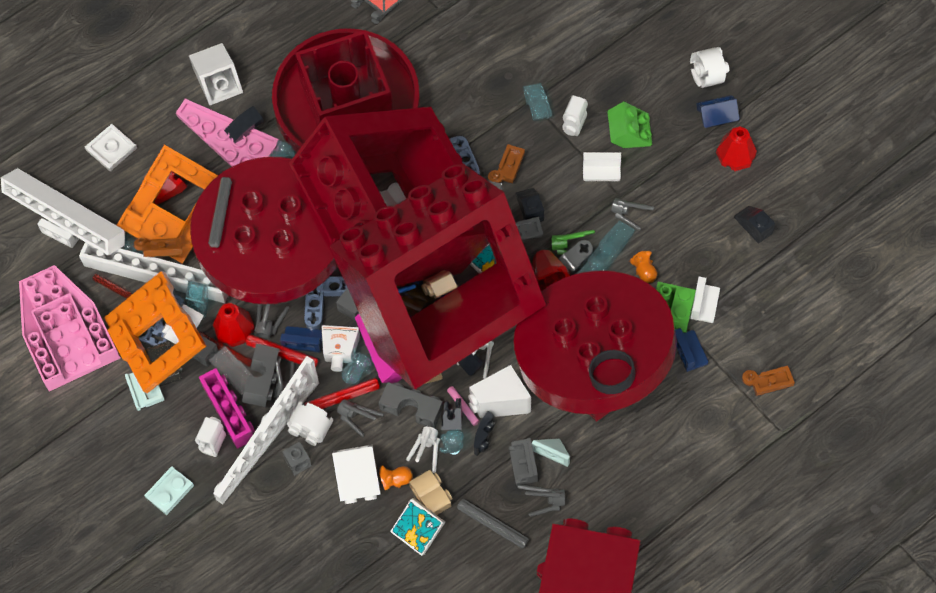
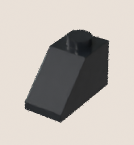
(530, 204)
(756, 223)

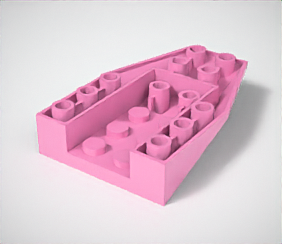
(62, 328)

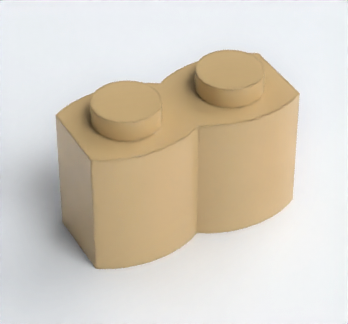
(439, 284)
(430, 493)

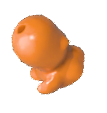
(644, 266)
(396, 477)

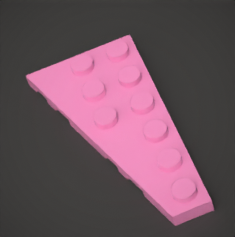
(210, 128)

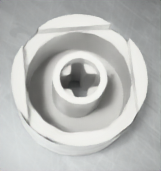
(709, 67)
(309, 423)

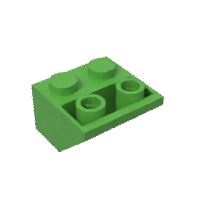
(629, 126)
(679, 301)

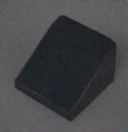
(471, 364)

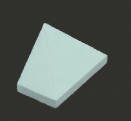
(552, 449)

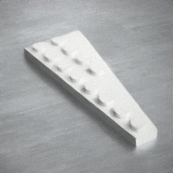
(272, 423)

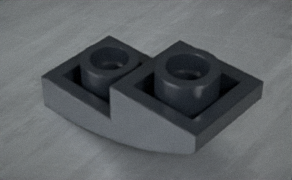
(243, 124)
(481, 439)

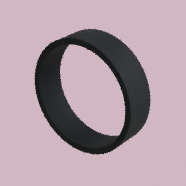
(612, 354)

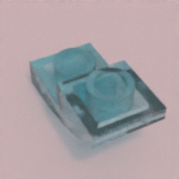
(538, 102)
(197, 297)

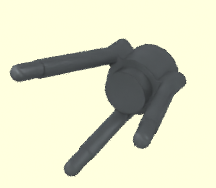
(622, 207)
(264, 327)
(280, 386)
(350, 409)
(555, 497)

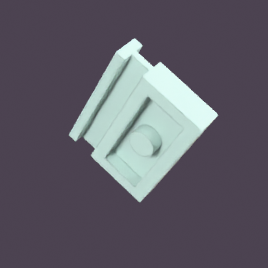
(141, 398)
(169, 490)

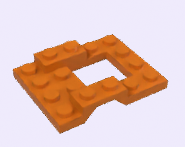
(150, 221)
(139, 314)

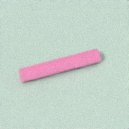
(465, 408)

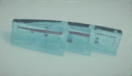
(609, 248)

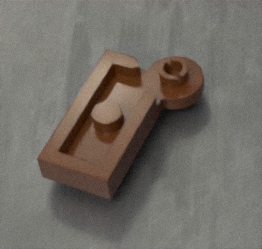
(508, 166)
(159, 247)
(769, 380)

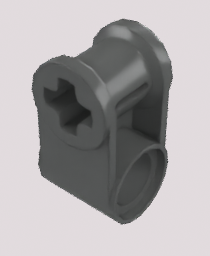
(574, 259)

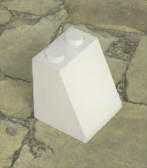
(216, 74)
(500, 394)
(356, 473)

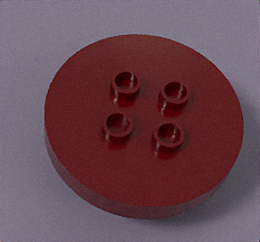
(340, 76)
(269, 238)
(588, 317)

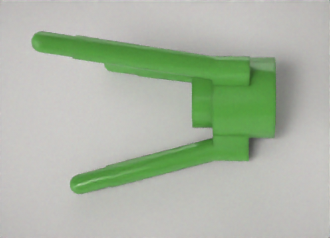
(560, 242)

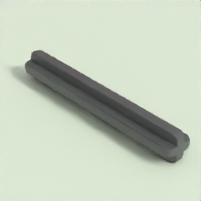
(220, 212)
(493, 523)

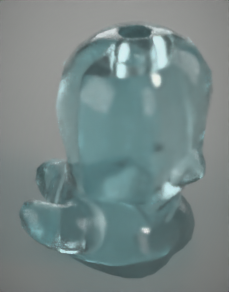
(282, 150)
(353, 371)
(452, 442)

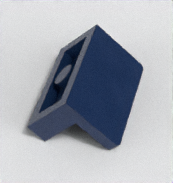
(718, 111)
(302, 339)
(690, 350)

